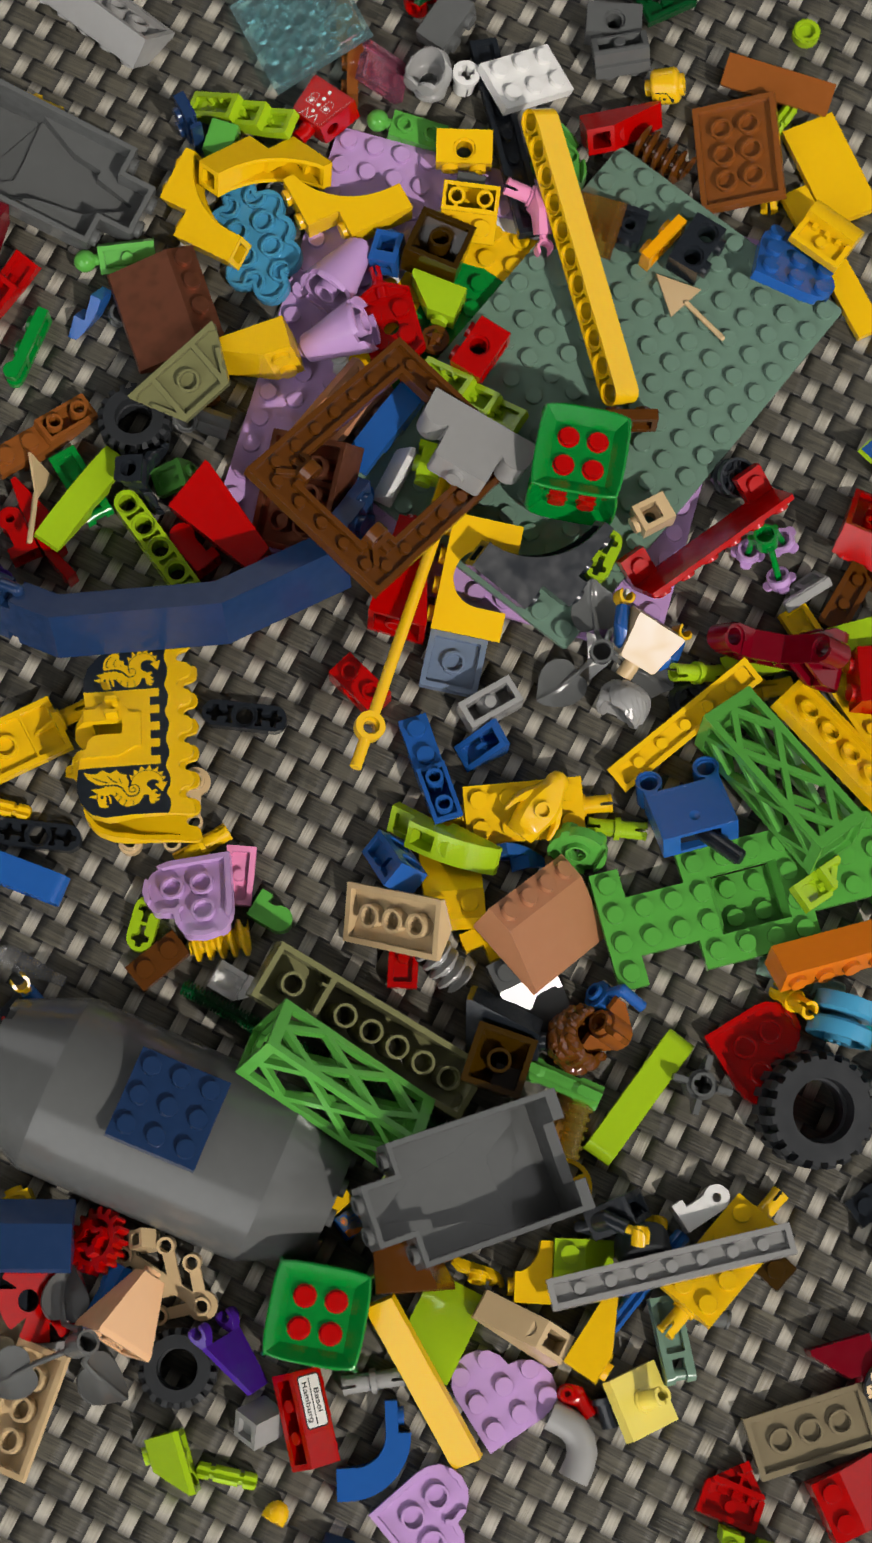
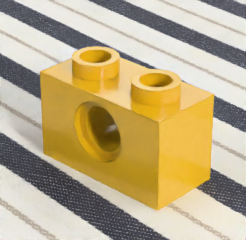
(476, 140)

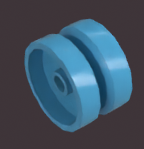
(842, 1019)

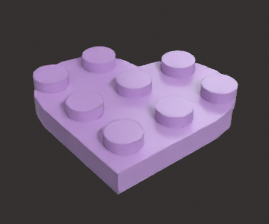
(195, 894)
(502, 1396)
(425, 1508)

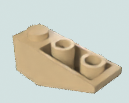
(523, 1329)

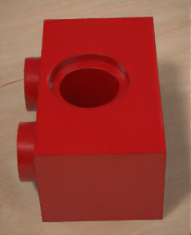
(484, 335)
(355, 682)

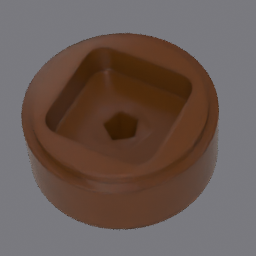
(436, 339)

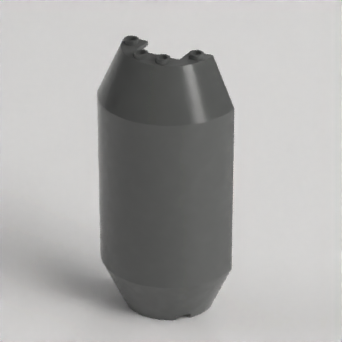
(262, 1175)

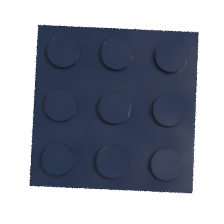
(167, 1109)

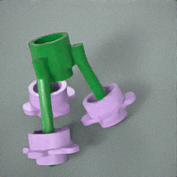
(771, 541)

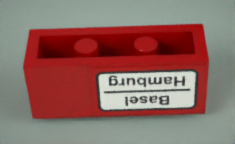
(306, 1419)

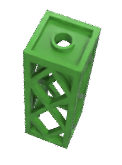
(839, 813)
(385, 1117)

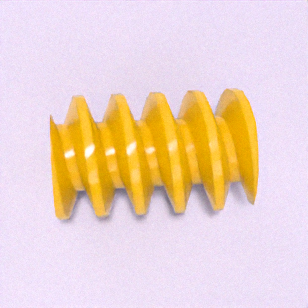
(237, 938)

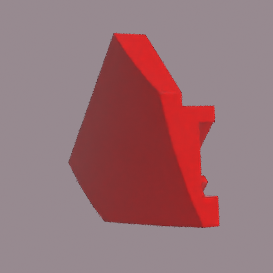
(733, 1498)

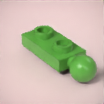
(405, 128)
(114, 255)

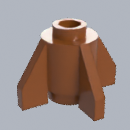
(609, 1028)

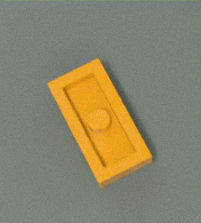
(668, 235)

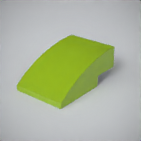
(445, 1326)

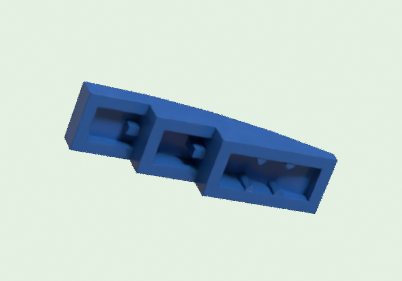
(386, 425)

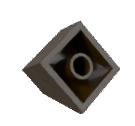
(437, 245)

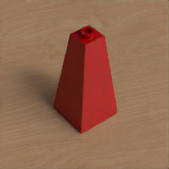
(218, 518)
(388, 607)

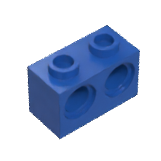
(394, 863)

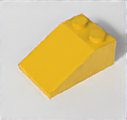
(263, 351)
(460, 890)

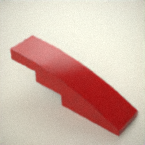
(15, 279)
(56, 559)

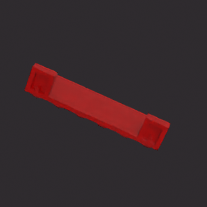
(760, 503)

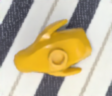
(538, 807)

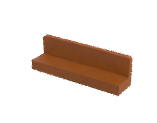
(790, 87)

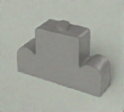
(471, 445)

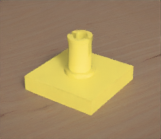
(640, 1401)

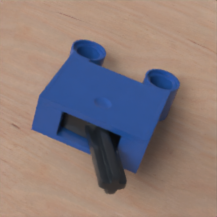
(691, 813)

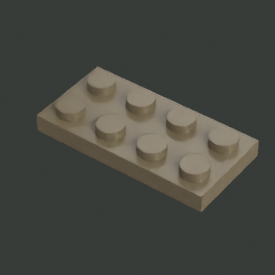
(809, 1431)

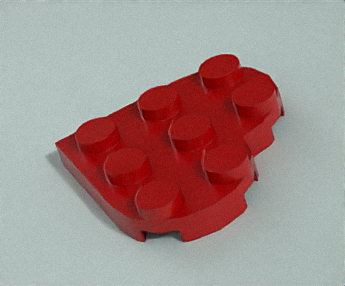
(752, 1043)

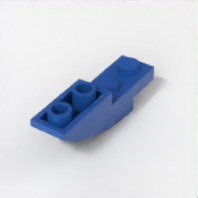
(430, 769)

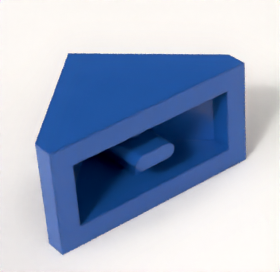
(483, 746)

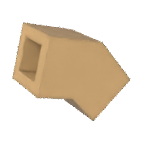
(143, 1240)

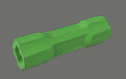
(576, 1088)

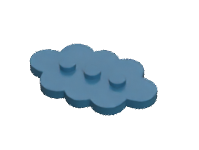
(273, 254)

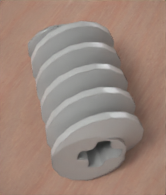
(450, 968)

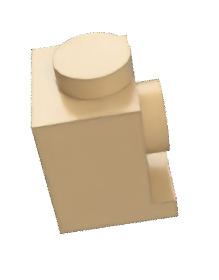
(655, 507)

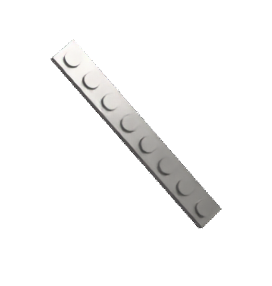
(671, 1267)

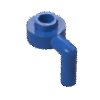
(601, 993)

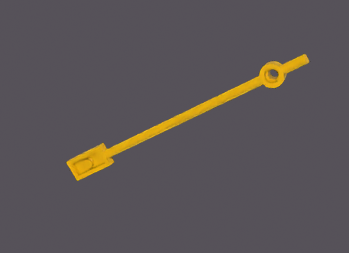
(373, 716)

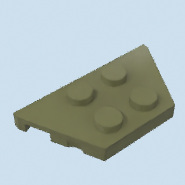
(187, 378)

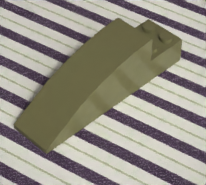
(366, 1022)

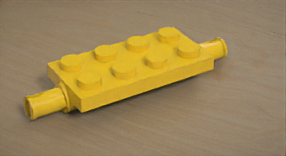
(35, 736)
(486, 815)
(711, 1295)

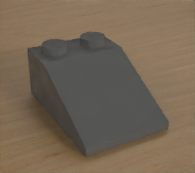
(544, 1004)

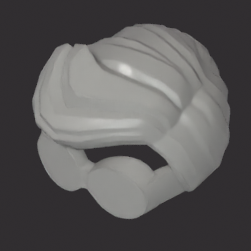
(428, 74)
(625, 701)

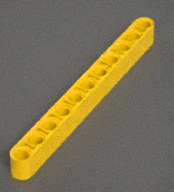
(579, 256)

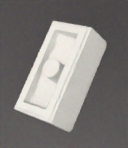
(395, 476)

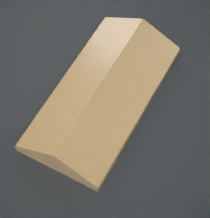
(396, 921)
(26, 1419)

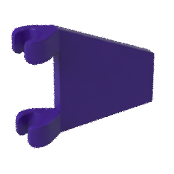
(231, 1351)

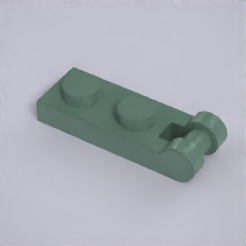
(671, 1349)

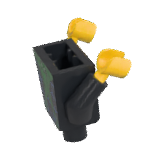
(621, 1217)

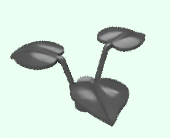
(559, 681)
(99, 1381)

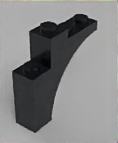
(555, 572)

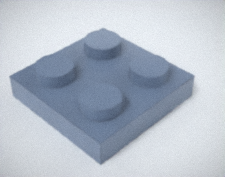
(453, 663)

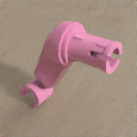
(535, 206)

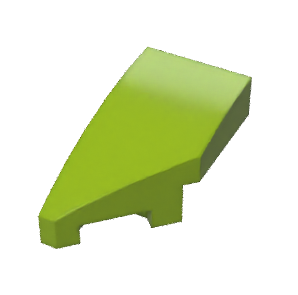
(817, 886)

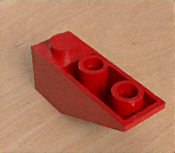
(618, 127)

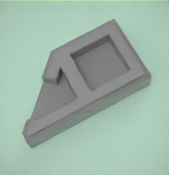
(806, 589)

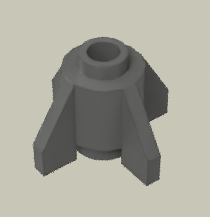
(707, 1082)

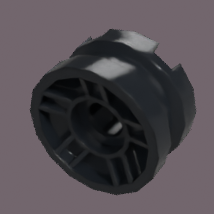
(721, 476)

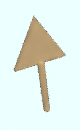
(679, 294)

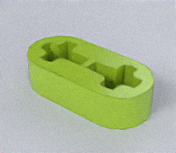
(609, 559)
(136, 924)

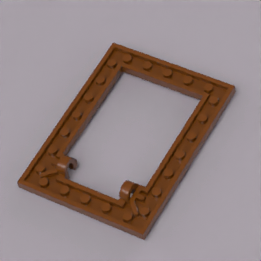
(287, 468)

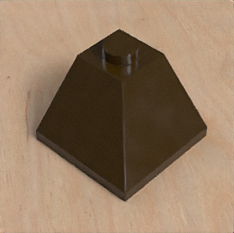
(499, 1061)

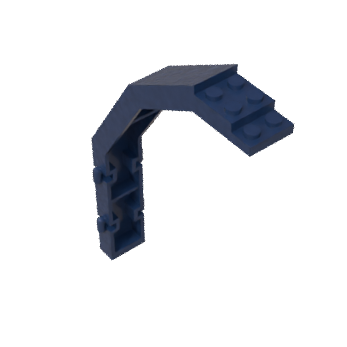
(183, 613)

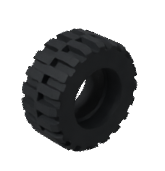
(851, 1111)

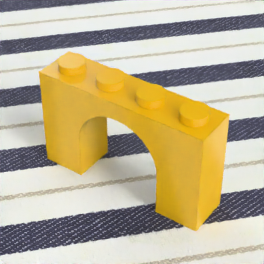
(450, 611)

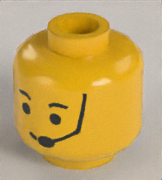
(666, 85)

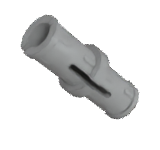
(371, 1381)

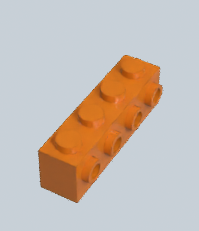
(821, 956)

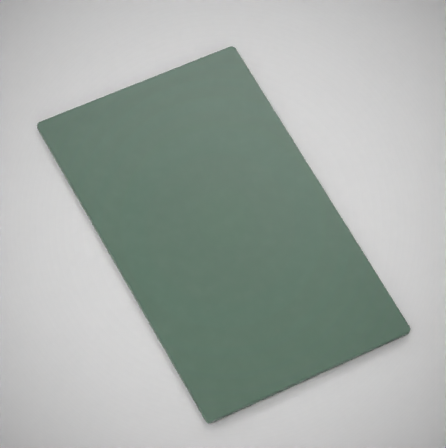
(699, 384)

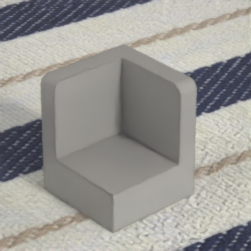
(258, 1423)

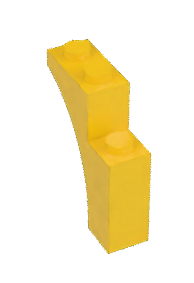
(254, 163)
(352, 214)
(198, 224)

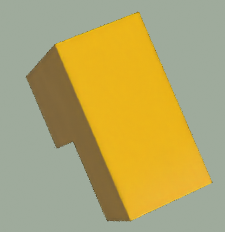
(472, 940)

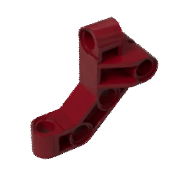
(813, 655)

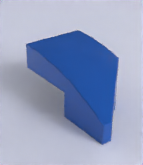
(86, 318)
(521, 857)

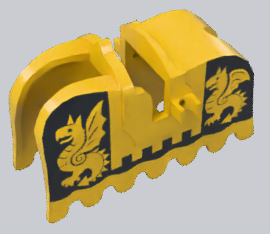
(136, 749)

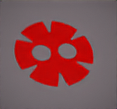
(36, 1326)

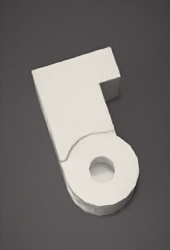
(711, 1202)

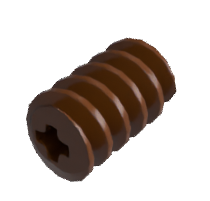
(662, 156)

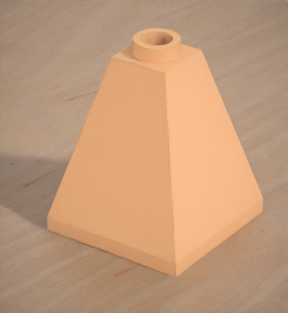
(128, 1314)

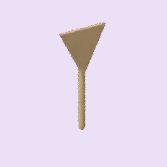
(40, 479)

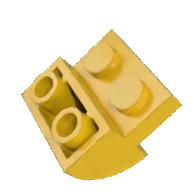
(474, 205)
(826, 236)

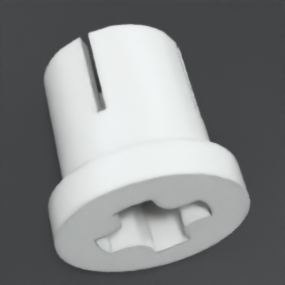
(465, 78)

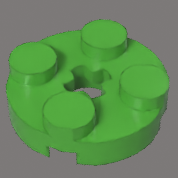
(591, 847)

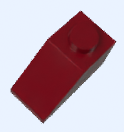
(846, 1356)

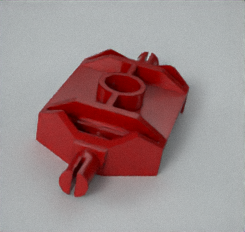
(393, 304)

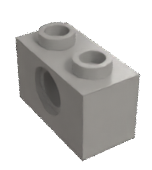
(489, 703)

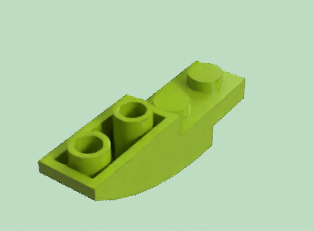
(443, 843)

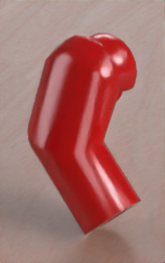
(577, 1397)

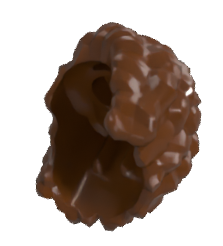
(565, 1038)

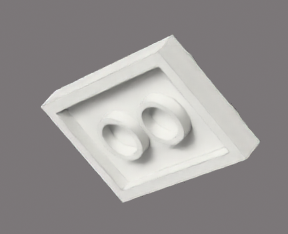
(525, 79)

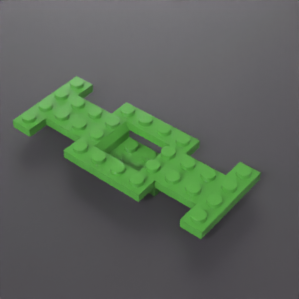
(727, 915)

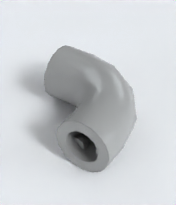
(579, 1442)

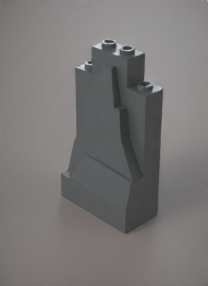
(68, 173)
(471, 1183)

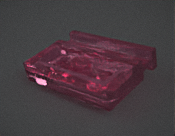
(381, 72)

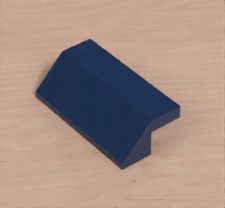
(37, 1235)

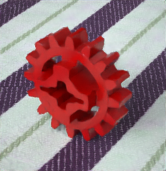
(99, 1241)

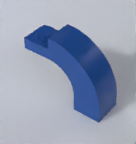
(369, 1479)

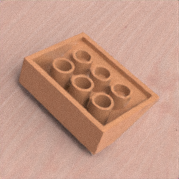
(543, 924)

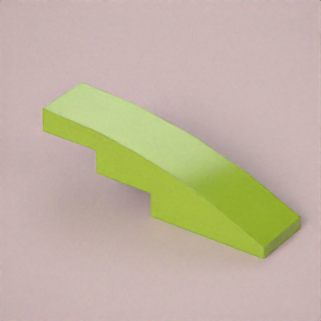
(252, 116)
(481, 397)
(78, 501)

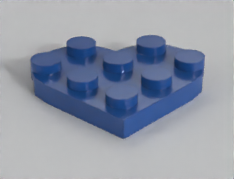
(789, 269)

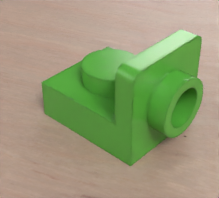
(172, 476)

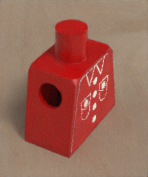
(323, 111)

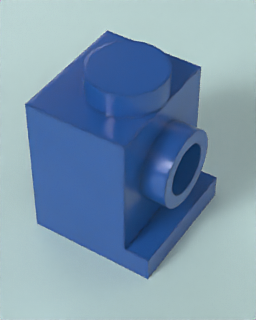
(387, 251)

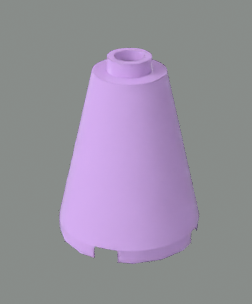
(337, 275)
(341, 333)

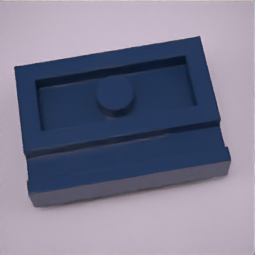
(187, 123)

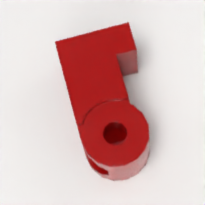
(15, 527)
(192, 551)

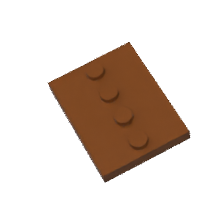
(739, 153)

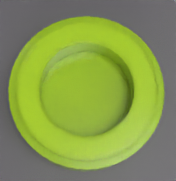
(805, 33)

